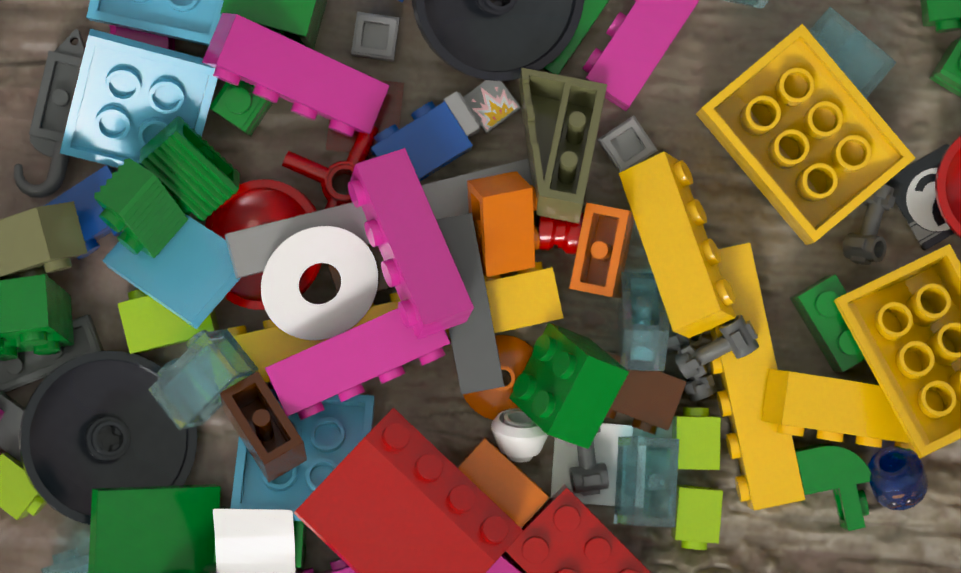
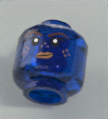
(897, 478)

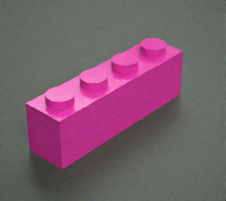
(636, 47)
(294, 73)
(410, 244)
(350, 360)

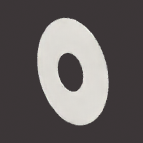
(300, 251)

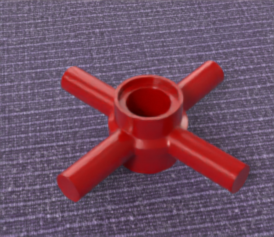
(327, 175)

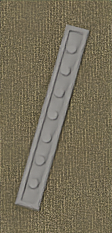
(447, 198)

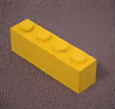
(677, 245)
(831, 408)

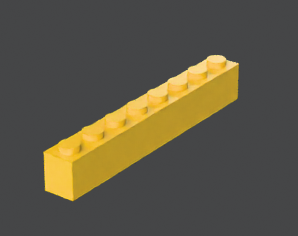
(513, 304)

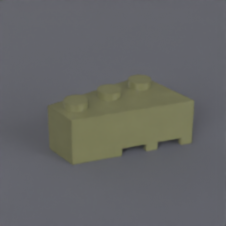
(560, 136)
(40, 241)

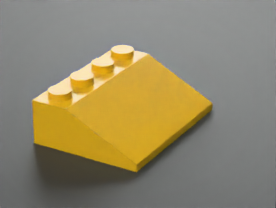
(805, 135)
(913, 344)

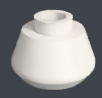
(517, 435)

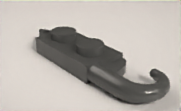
(52, 115)

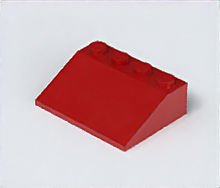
(406, 508)

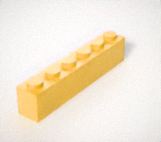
(765, 457)

